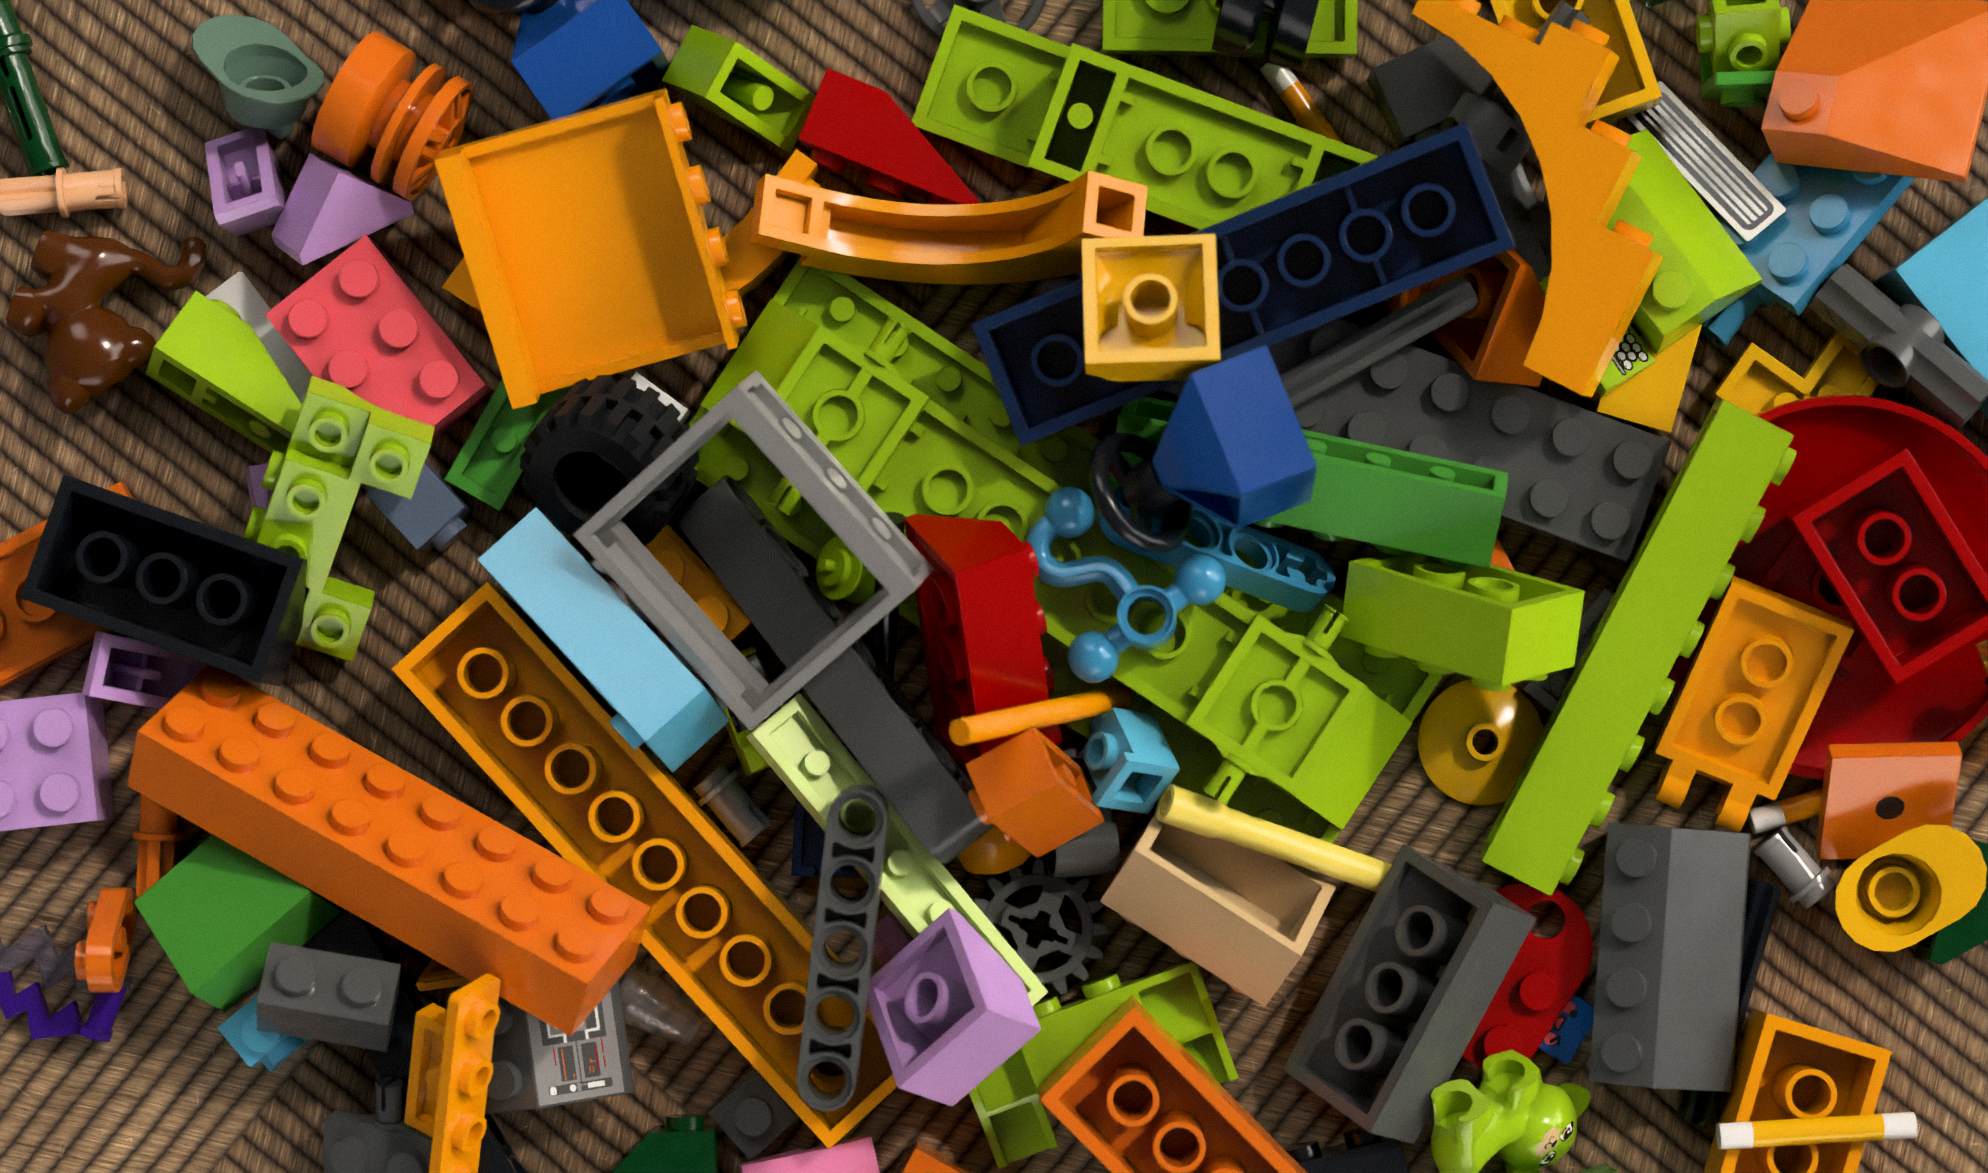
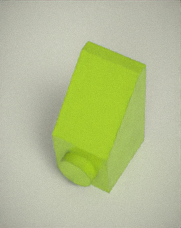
(739, 87)

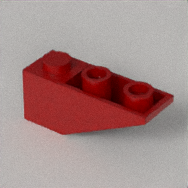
(871, 134)

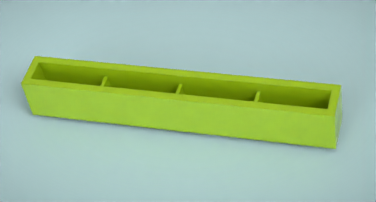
(1636, 646)

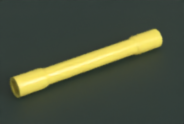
(1215, 820)

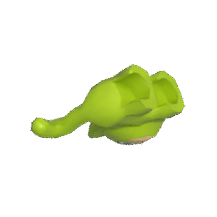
(1507, 1115)

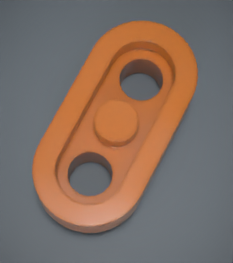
(109, 942)

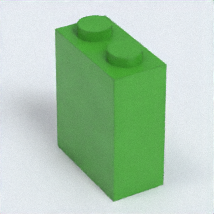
(221, 915)

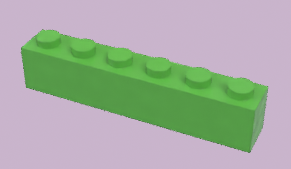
(1375, 494)

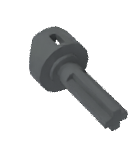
(1494, 121)

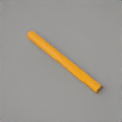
(1038, 715)

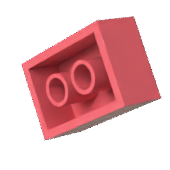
(379, 339)

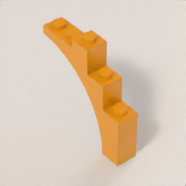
(1594, 271)

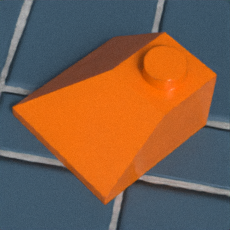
(1500, 329)

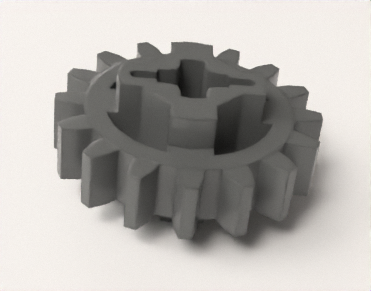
(1049, 900)

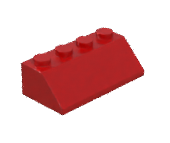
(979, 624)

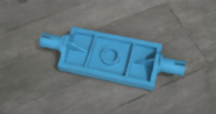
(1802, 248)

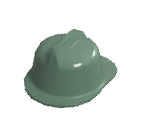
(258, 70)

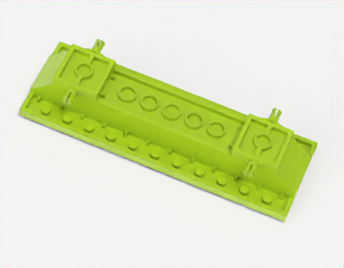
(1248, 693)

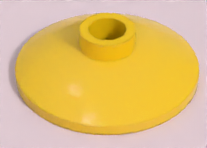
(1448, 747)

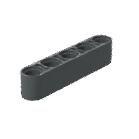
(836, 978)

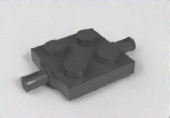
(376, 1140)

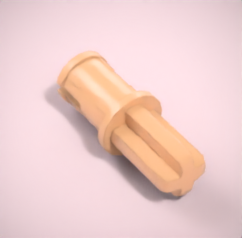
(63, 192)

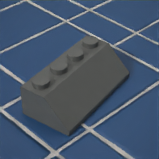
(1669, 957)
(1408, 995)

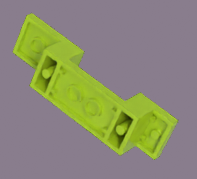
(1086, 111)

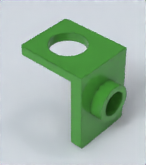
(1733, 88)

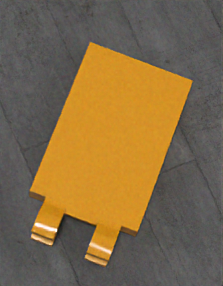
(1749, 698)

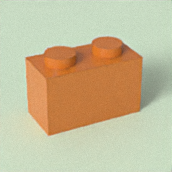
(1032, 793)

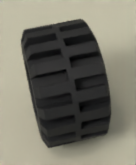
(621, 426)

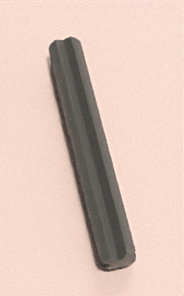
(1378, 340)

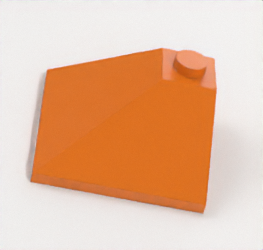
(1882, 87)

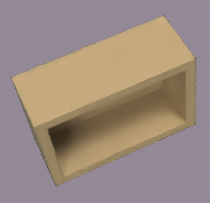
(1220, 905)

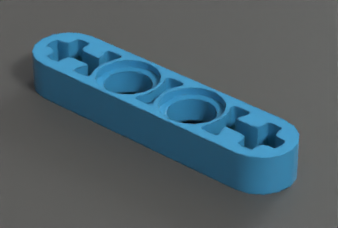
(1285, 571)

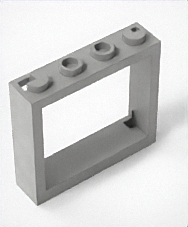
(825, 486)

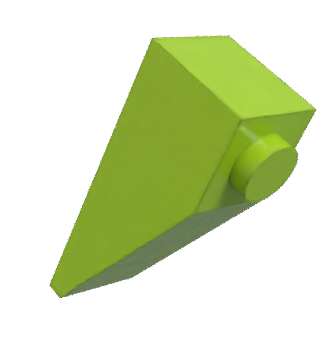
(226, 372)

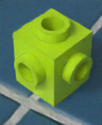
(1743, 34)

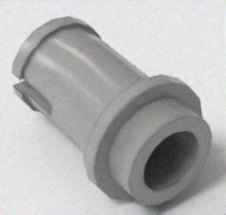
(732, 805)
(1795, 868)

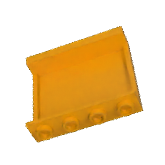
(590, 244)

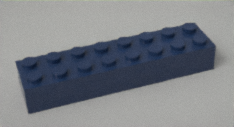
(1277, 274)

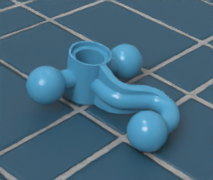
(1095, 654)

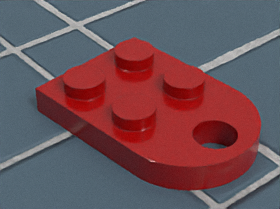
(1537, 982)

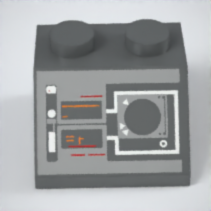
(547, 1068)

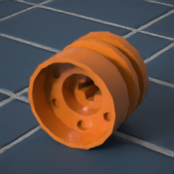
(381, 110)

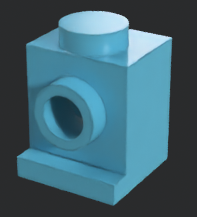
(1122, 748)
(258, 1045)

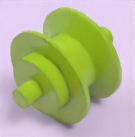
(842, 574)

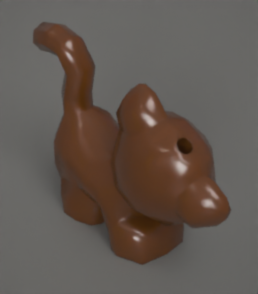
(88, 344)

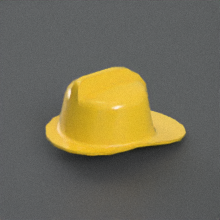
(1910, 887)

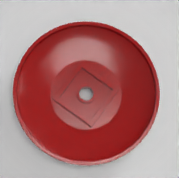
(1861, 700)

